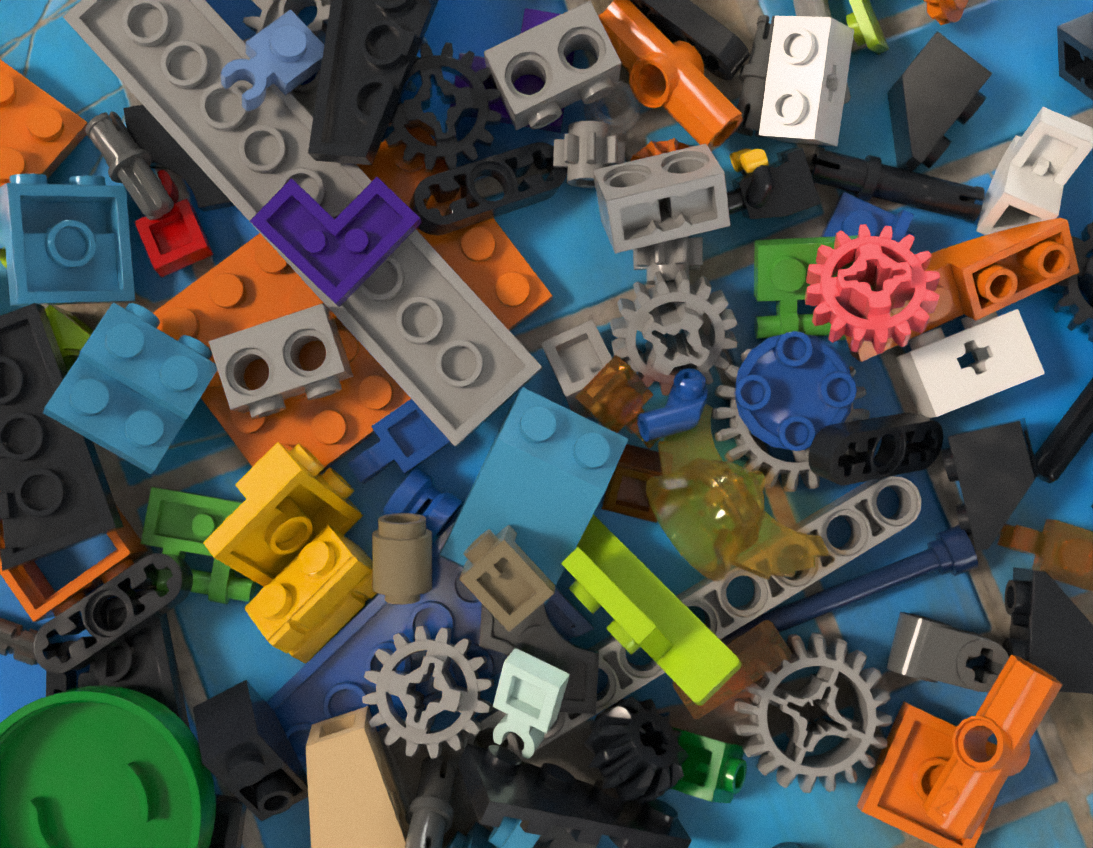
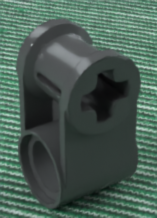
(939, 653)

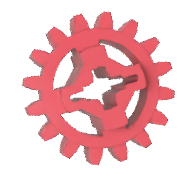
(894, 278)

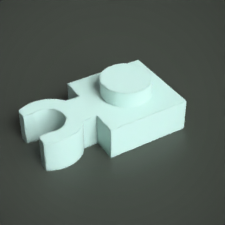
(530, 697)

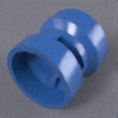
(416, 493)

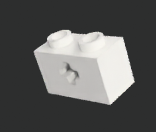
(806, 80)
(1001, 356)

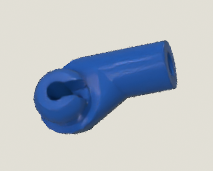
(681, 410)

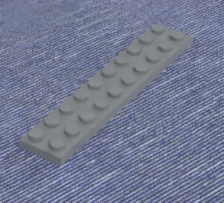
(412, 308)

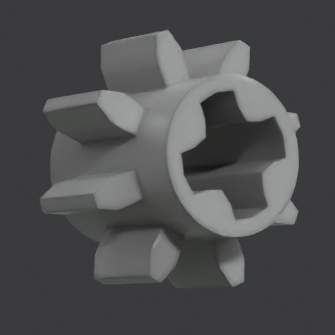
(585, 149)
(669, 258)

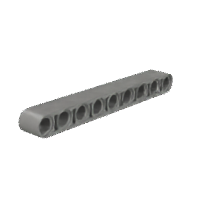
(722, 618)

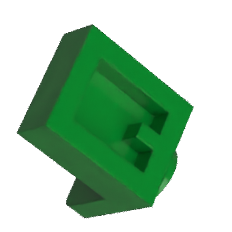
(712, 769)

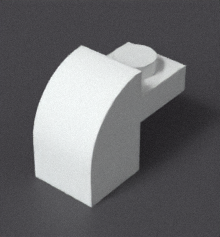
(1034, 171)

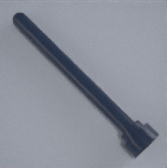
(948, 553)

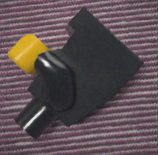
(772, 188)

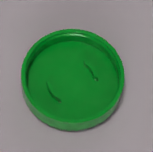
(102, 774)

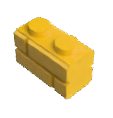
(314, 595)

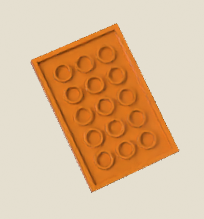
(261, 286)

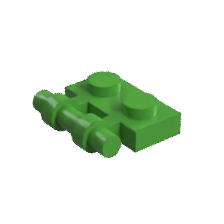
(781, 277)
(180, 525)

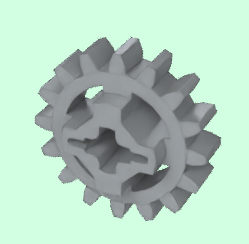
(668, 310)
(403, 684)

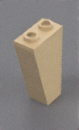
(352, 786)

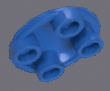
(793, 390)

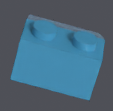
(540, 480)

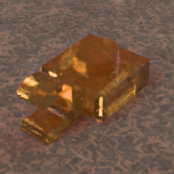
(616, 398)
(1059, 550)

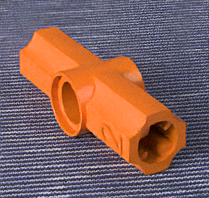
(669, 75)
(971, 779)

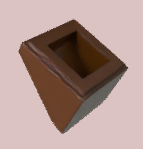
(627, 485)

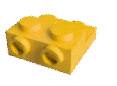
(281, 513)

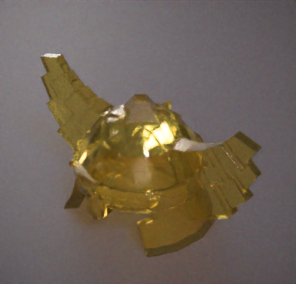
(718, 512)

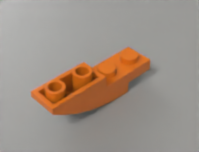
(993, 273)

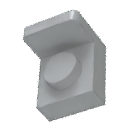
(576, 359)

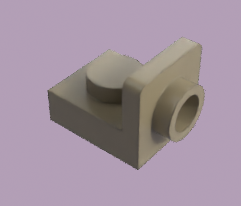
(504, 577)

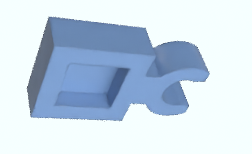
(279, 55)

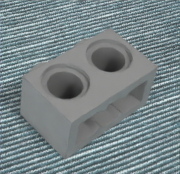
(543, 54)
(662, 198)
(280, 346)

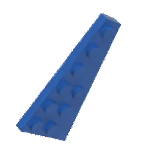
(335, 676)

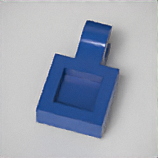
(405, 438)

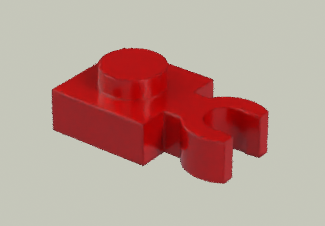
(175, 237)

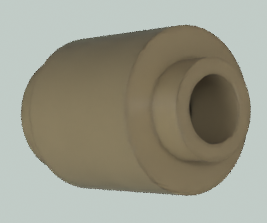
(402, 558)

